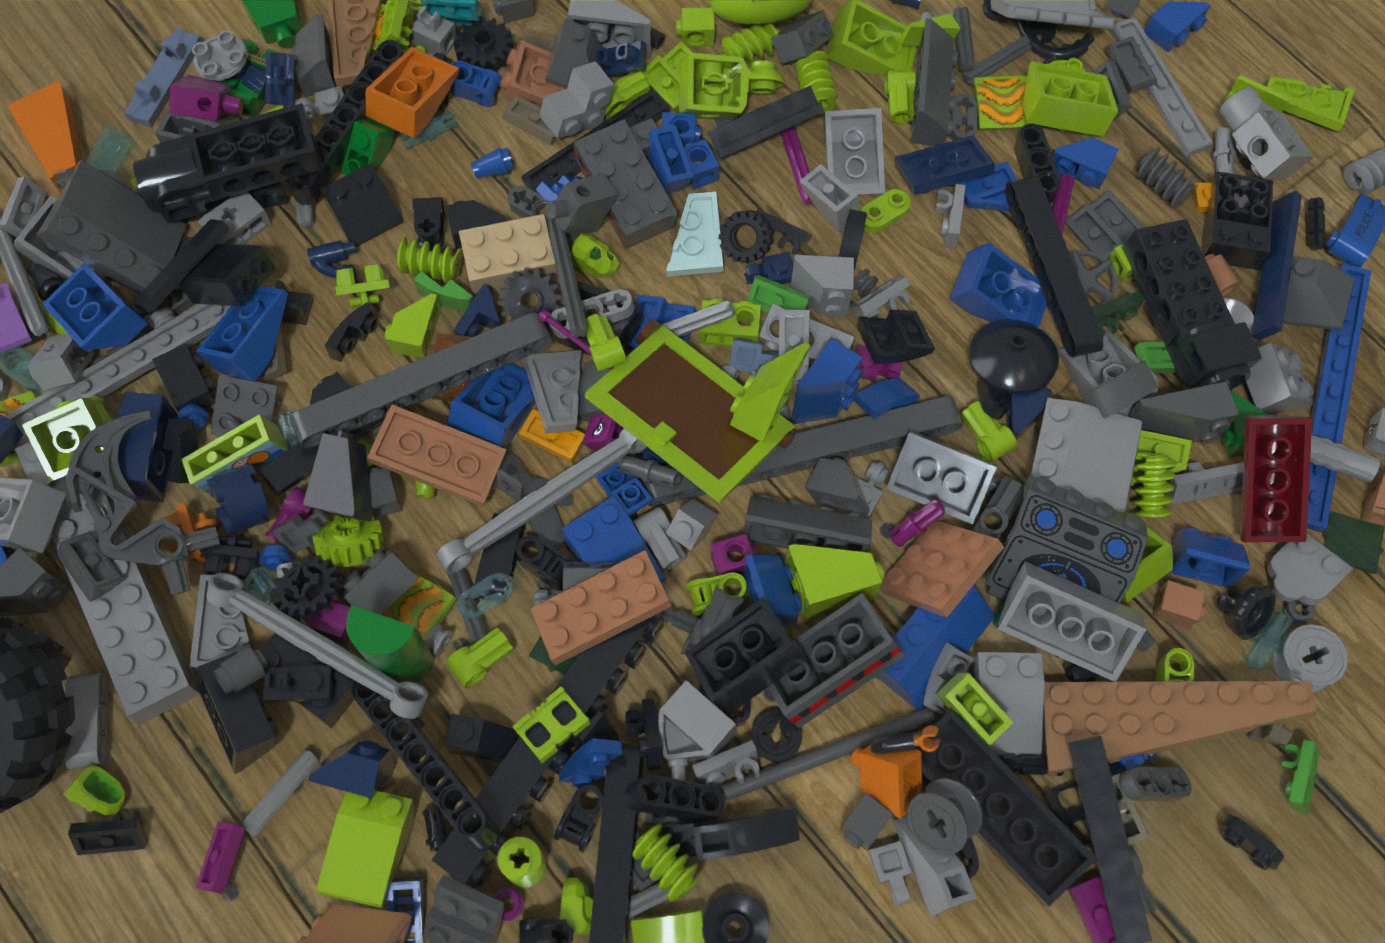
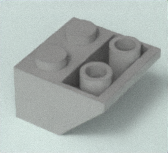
(1278, 381)

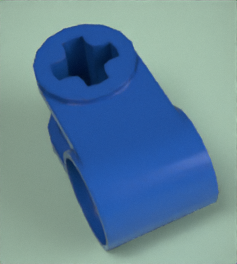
(476, 84)

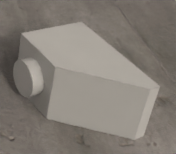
(830, 196)

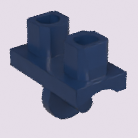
(621, 59)
(280, 78)

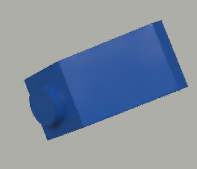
(669, 159)

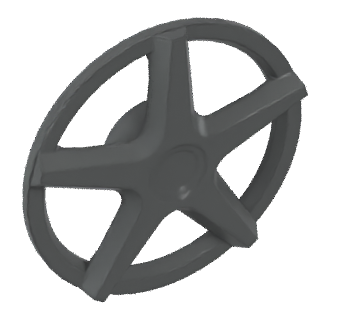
(1089, 276)

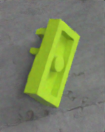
(392, 28)

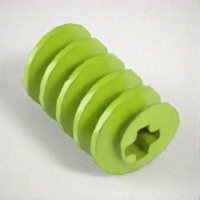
(750, 42)
(815, 71)
(431, 263)
(1154, 485)
(515, 850)
(665, 863)

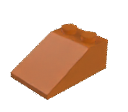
(410, 92)

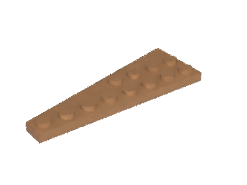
(351, 36)
(1163, 715)

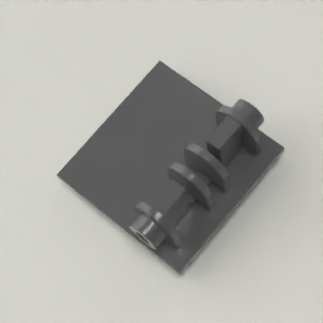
(242, 401)

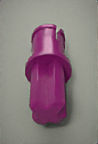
(917, 523)

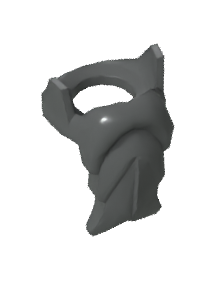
(714, 617)

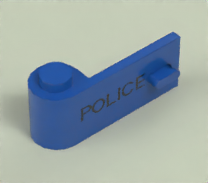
(1359, 233)

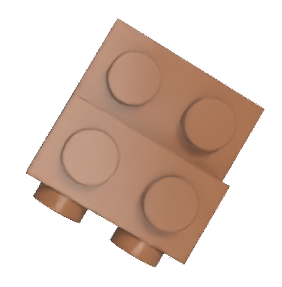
(528, 74)

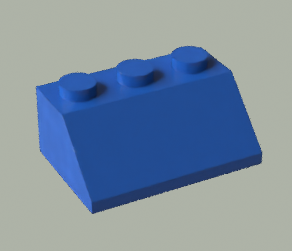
(93, 311)
(828, 384)

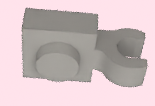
(891, 866)

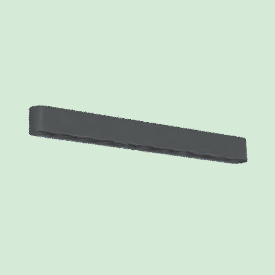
(839, 441)

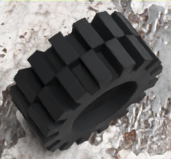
(763, 233)

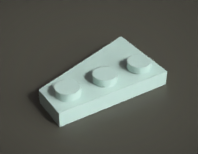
(697, 242)

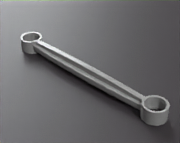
(459, 552)
(405, 697)

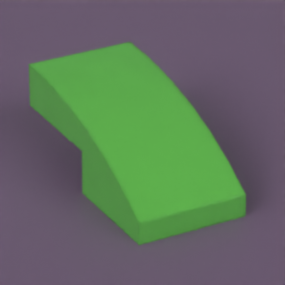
(449, 296)

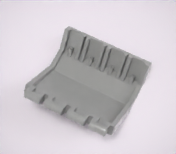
(1055, 11)

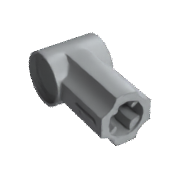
(653, 528)

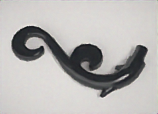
(1048, 32)

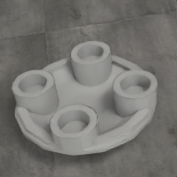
(219, 56)

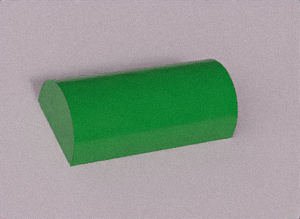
(389, 645)

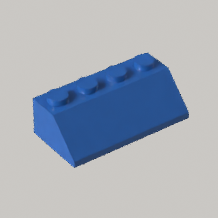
(924, 639)

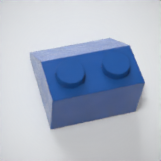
(1208, 558)
(771, 579)

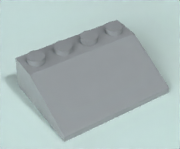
(1087, 451)

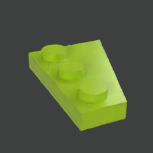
(1314, 104)

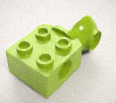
(720, 83)

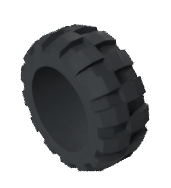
(31, 715)

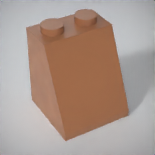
(358, 925)

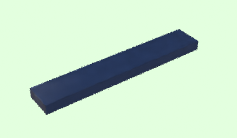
(1277, 267)

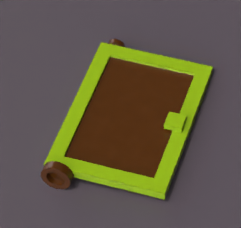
(682, 411)

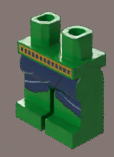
(250, 81)

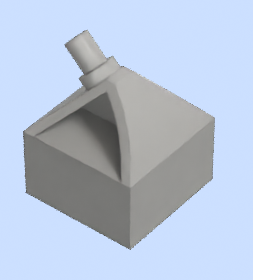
(692, 729)

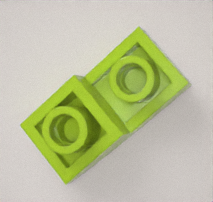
(669, 928)

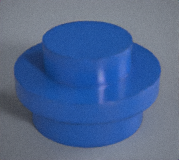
(197, 414)
(274, 556)

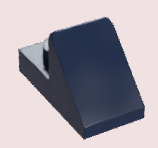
(479, 313)

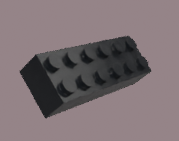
(1014, 820)

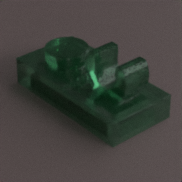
(1121, 308)

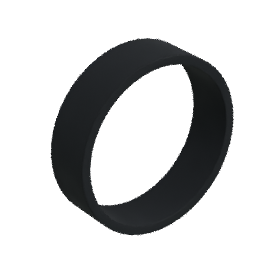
(853, 234)

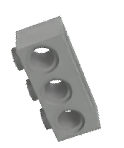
(821, 333)

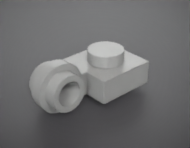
(325, 104)
(876, 475)

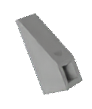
(938, 876)

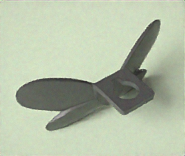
(517, 484)

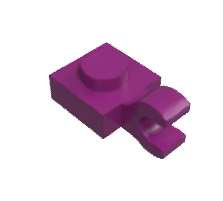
(872, 370)

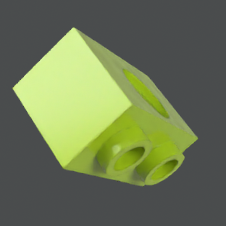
(974, 707)

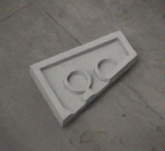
(216, 629)

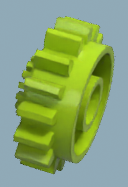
(348, 540)

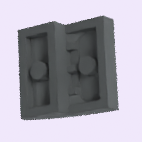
(1103, 224)

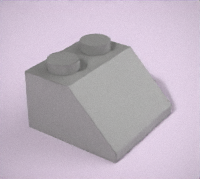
(826, 281)

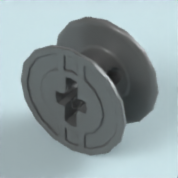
(944, 816)

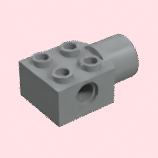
(1264, 136)

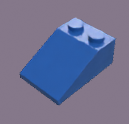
(998, 288)
(246, 335)
(494, 405)
(606, 536)

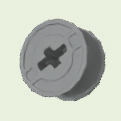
(1305, 642)

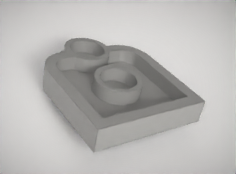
(1306, 572)

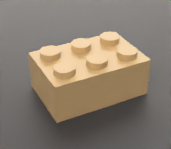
(507, 246)

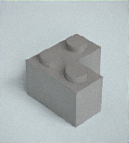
(580, 104)

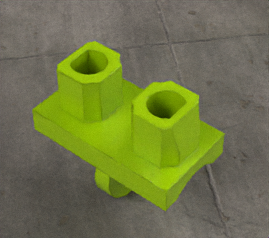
(374, 281)

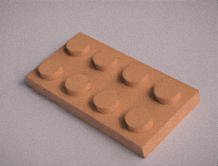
(436, 455)
(600, 607)

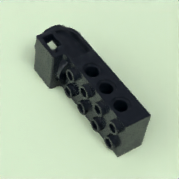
(227, 161)
(1189, 307)

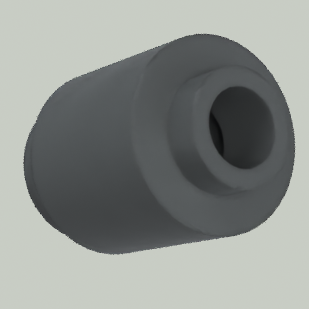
(241, 670)

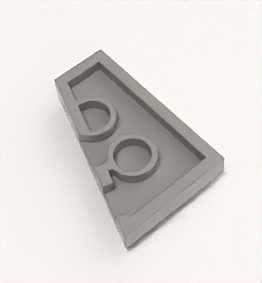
(555, 388)

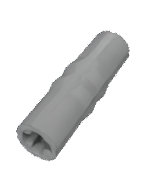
(1343, 459)

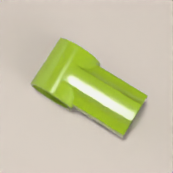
(625, 91)
(900, 92)
(604, 346)
(991, 437)
(472, 662)

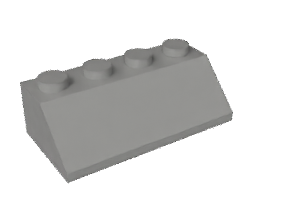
(1071, 621)

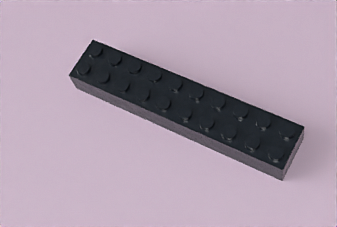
(521, 776)

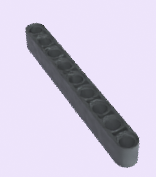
(421, 379)

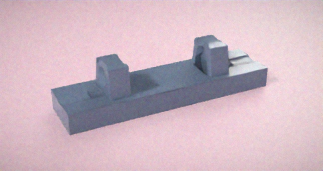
(155, 89)

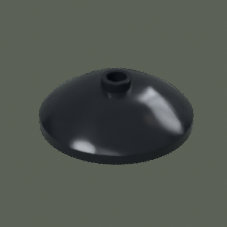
(1011, 366)

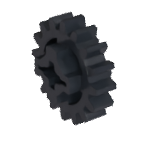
(307, 588)

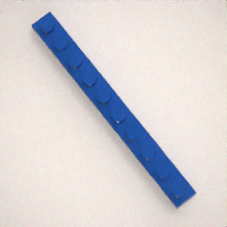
(1334, 393)

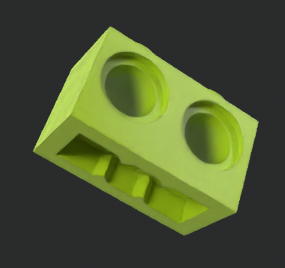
(724, 332)

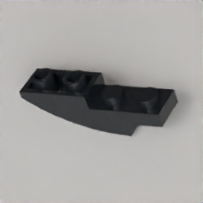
(734, 834)

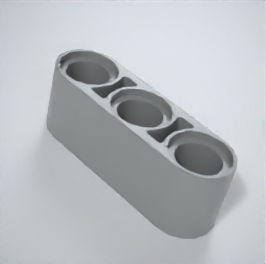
(90, 721)

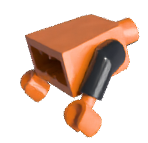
(893, 768)

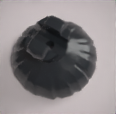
(1248, 610)

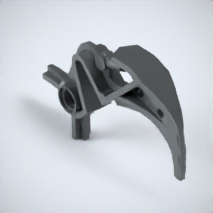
(146, 544)

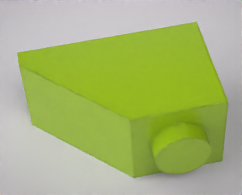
(414, 327)

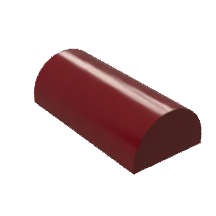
(1275, 478)

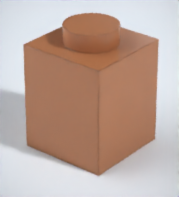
(1179, 605)

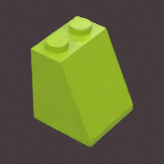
(831, 577)

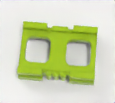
(558, 732)

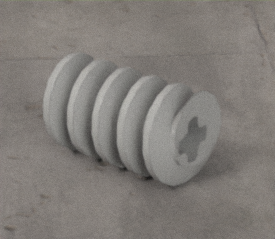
(1366, 173)

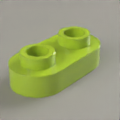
(886, 209)

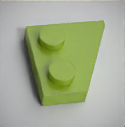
(1175, 447)

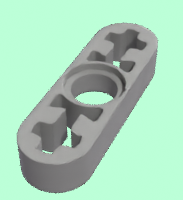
(610, 299)

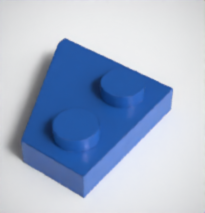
(989, 190)

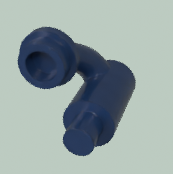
(330, 253)

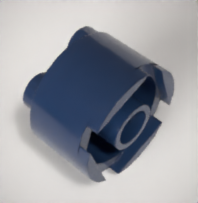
(239, 499)

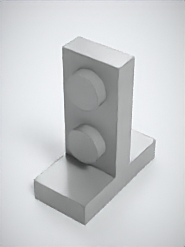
(794, 332)

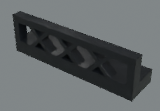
(765, 121)

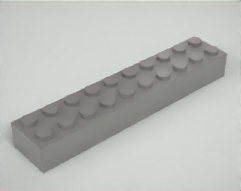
(125, 620)

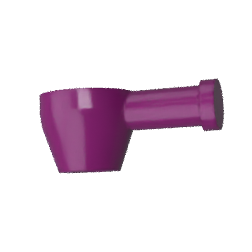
(292, 506)

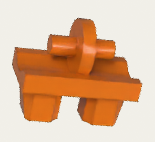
(187, 523)

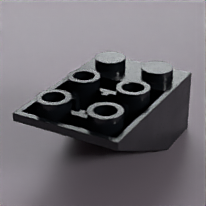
(1239, 220)

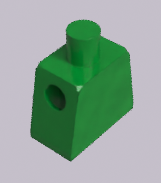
(275, 20)

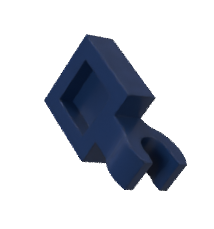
(774, 267)

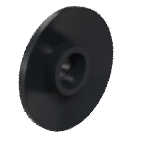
(738, 909)

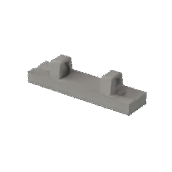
(1206, 483)

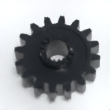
(484, 44)
(528, 283)

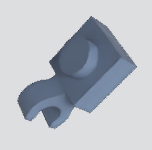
(748, 355)

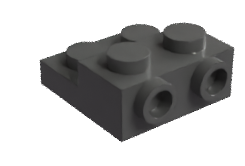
(462, 915)

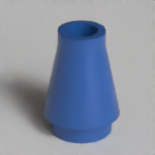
(494, 163)

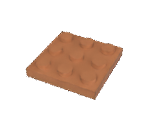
(940, 567)

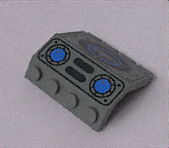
(1071, 539)

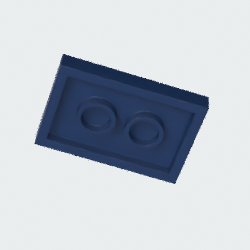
(944, 165)

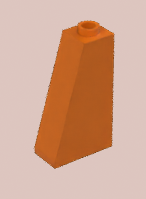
(49, 127)

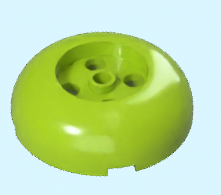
(758, 10)

